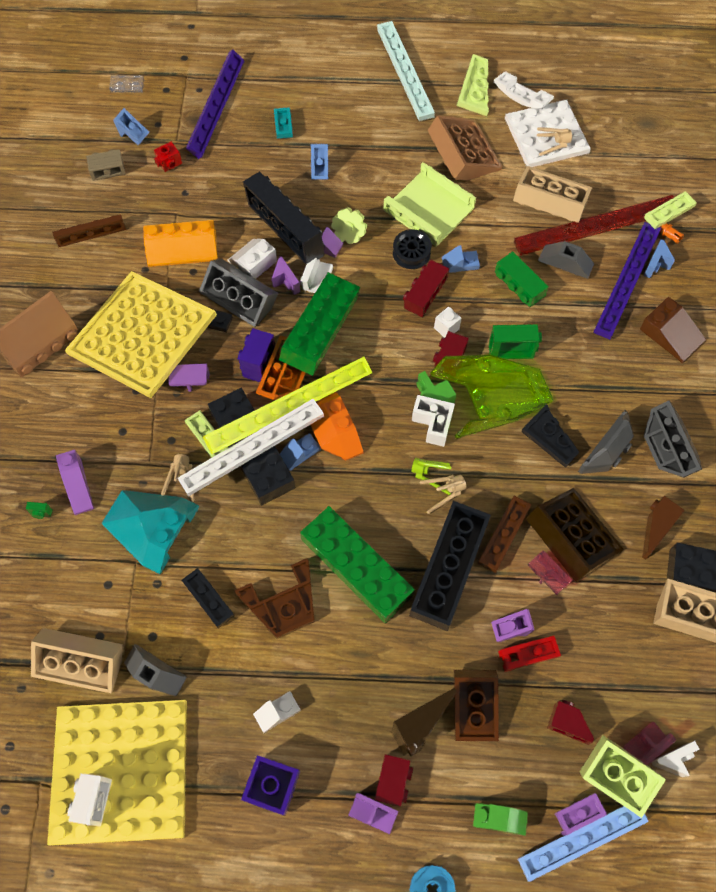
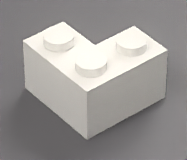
(436, 415)

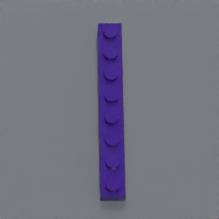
(215, 104)
(626, 281)

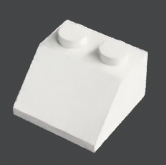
(254, 257)
(89, 799)

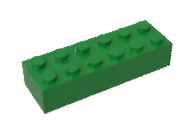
(319, 324)
(357, 564)

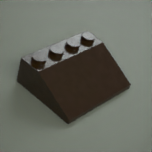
(574, 534)
(415, 727)

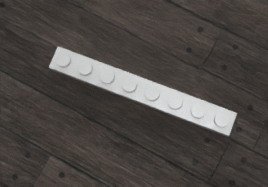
(250, 447)

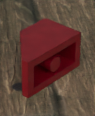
(570, 722)

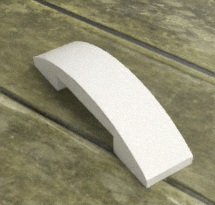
(508, 84)

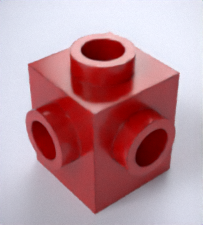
(167, 156)

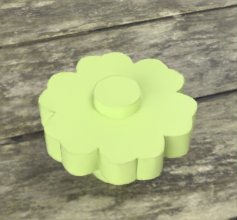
(349, 225)

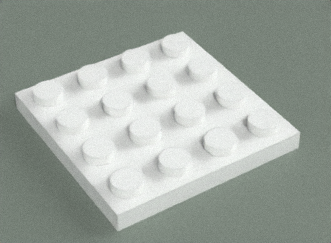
(556, 115)

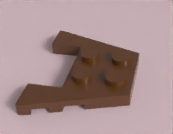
(287, 609)

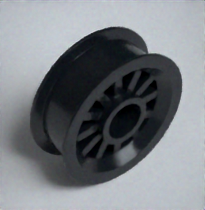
(410, 240)

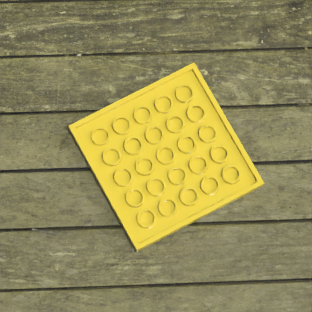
(141, 333)
(143, 755)

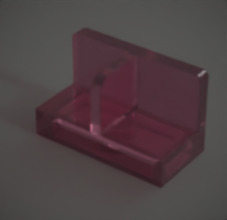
(549, 572)
(649, 743)

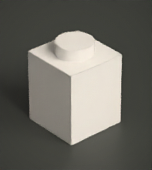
(447, 321)

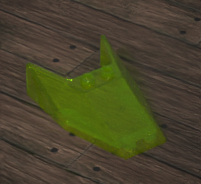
(498, 388)

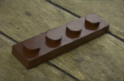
(89, 230)
(504, 534)

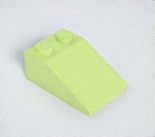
(622, 776)

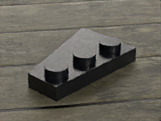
(548, 435)

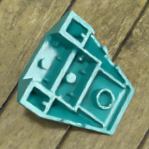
(148, 525)

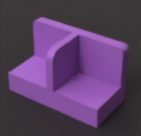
(189, 375)
(373, 813)
(580, 814)

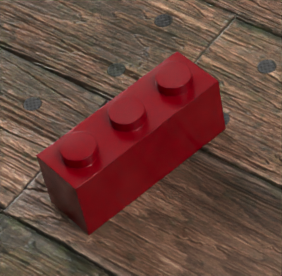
(425, 288)

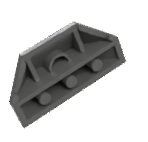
(671, 442)
(610, 447)

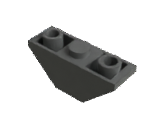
(568, 258)
(154, 672)

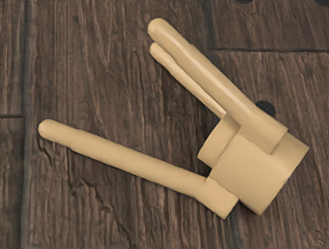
(561, 136)
(179, 466)
(453, 484)

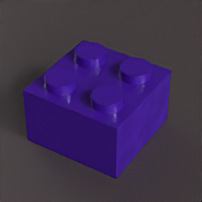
(256, 354)
(271, 785)

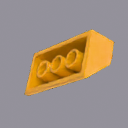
(180, 243)

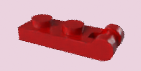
(530, 653)

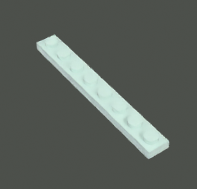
(405, 71)

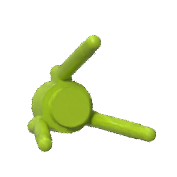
(422, 466)

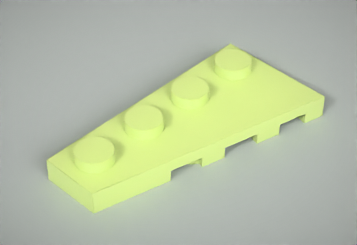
(475, 87)

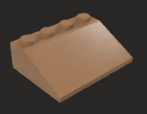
(463, 147)
(36, 334)

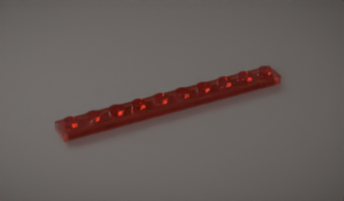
(587, 227)

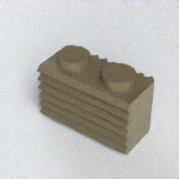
(105, 164)

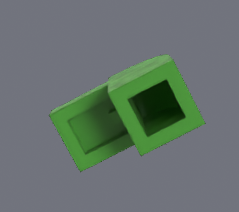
(441, 391)
(500, 819)

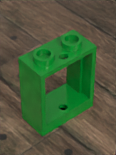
(514, 341)

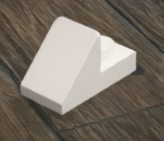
(276, 712)
(672, 761)

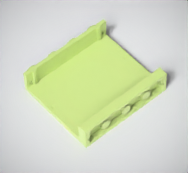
(431, 204)

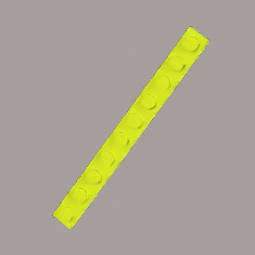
(271, 412)

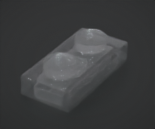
(126, 83)

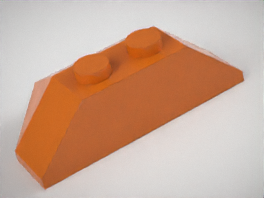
(279, 377)
(336, 429)

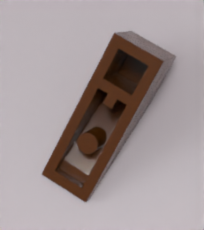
(659, 522)

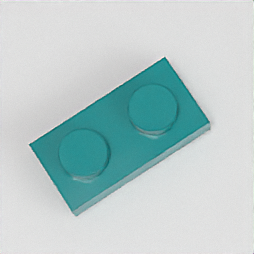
(283, 123)

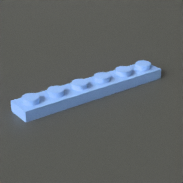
(579, 842)

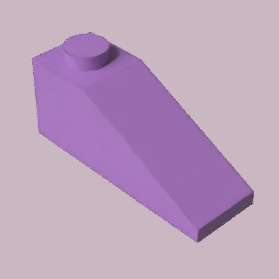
(75, 481)

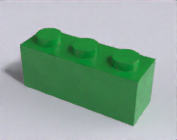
(521, 279)

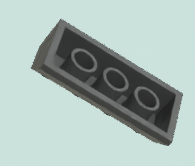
(237, 291)

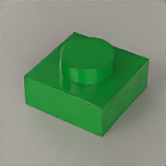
(39, 510)

